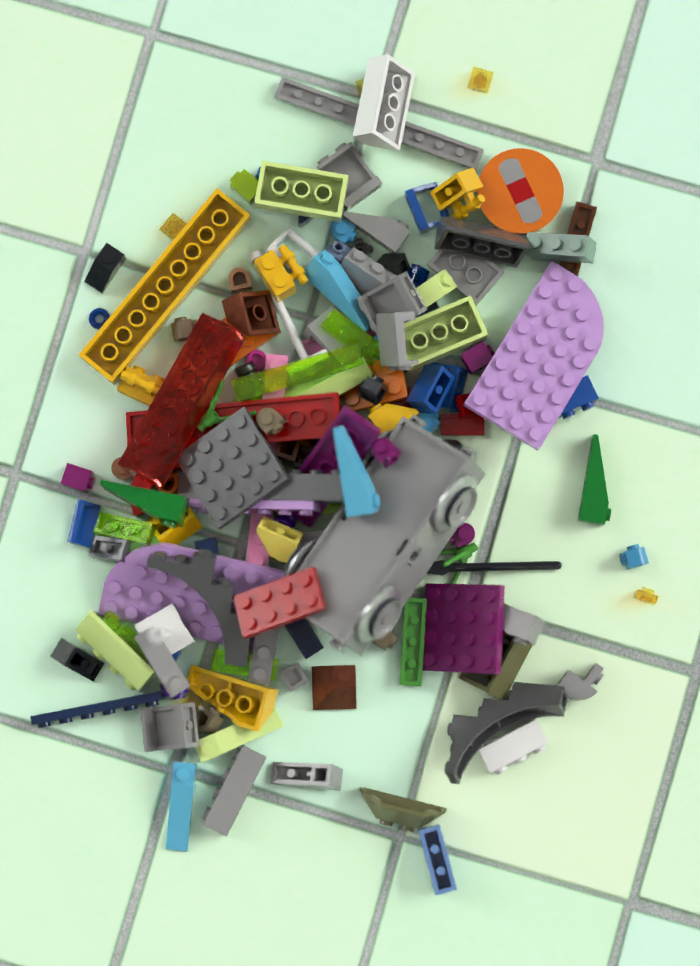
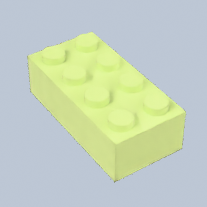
(301, 191)
(443, 332)

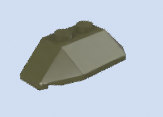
(400, 810)

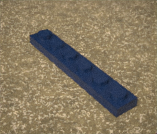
(88, 711)

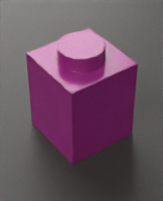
(477, 357)
(78, 478)

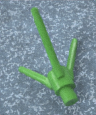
(211, 416)
(461, 554)

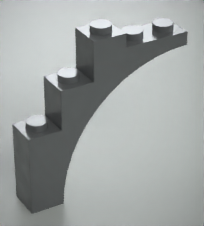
(219, 594)
(524, 703)

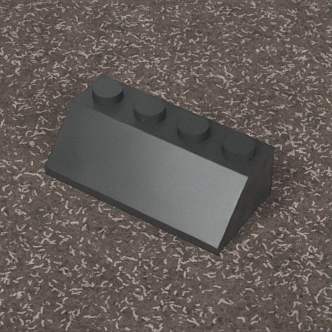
(480, 241)

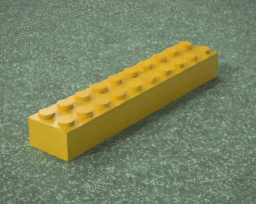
(165, 286)

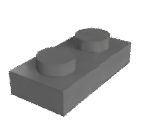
(109, 548)

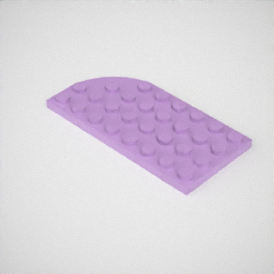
(541, 358)
(141, 591)

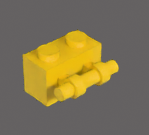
(457, 189)
(276, 277)
(138, 385)
(178, 534)

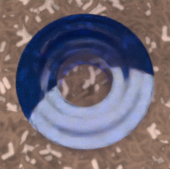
(98, 312)

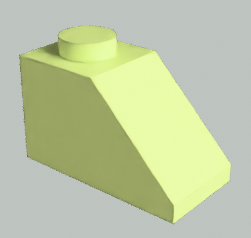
(436, 287)

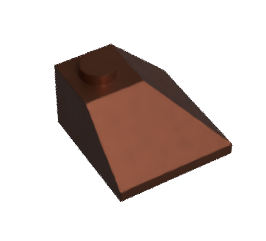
(252, 313)
(334, 687)

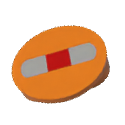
(521, 190)

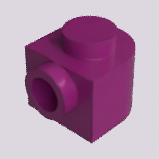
(385, 451)
(463, 535)

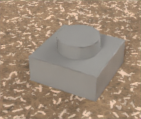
(294, 677)

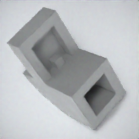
(581, 689)

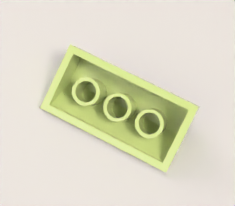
(115, 650)

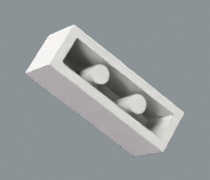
(513, 747)

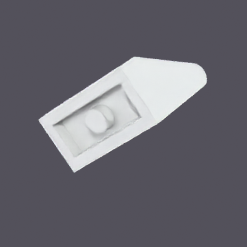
(289, 232)

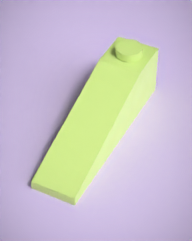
(336, 382)
(234, 737)

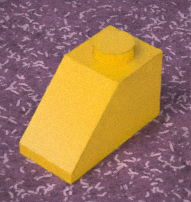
(389, 415)

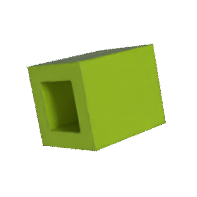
(244, 185)

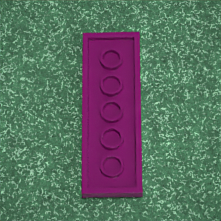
(324, 454)

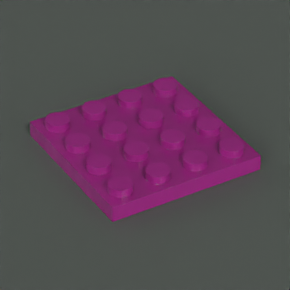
(463, 628)

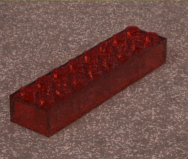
(181, 400)

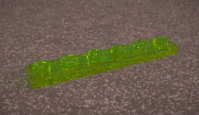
(297, 372)

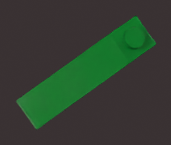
(594, 495)
(162, 506)

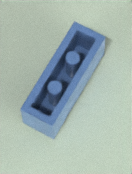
(437, 859)

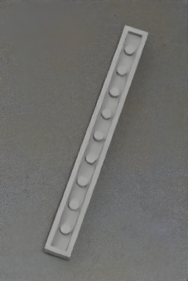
(346, 112)

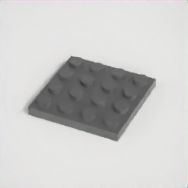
(232, 468)

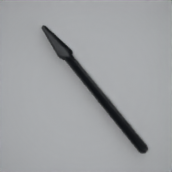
(438, 569)

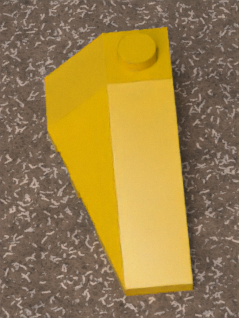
(240, 700)

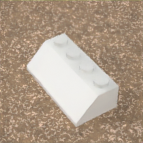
(384, 103)

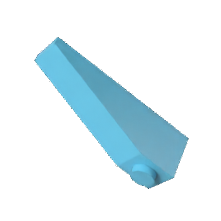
(335, 284)
(357, 487)
(181, 805)

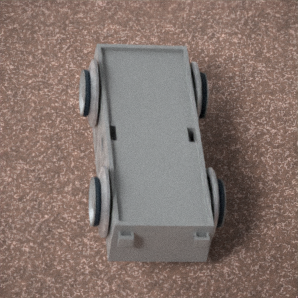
(378, 559)

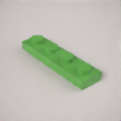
(413, 642)

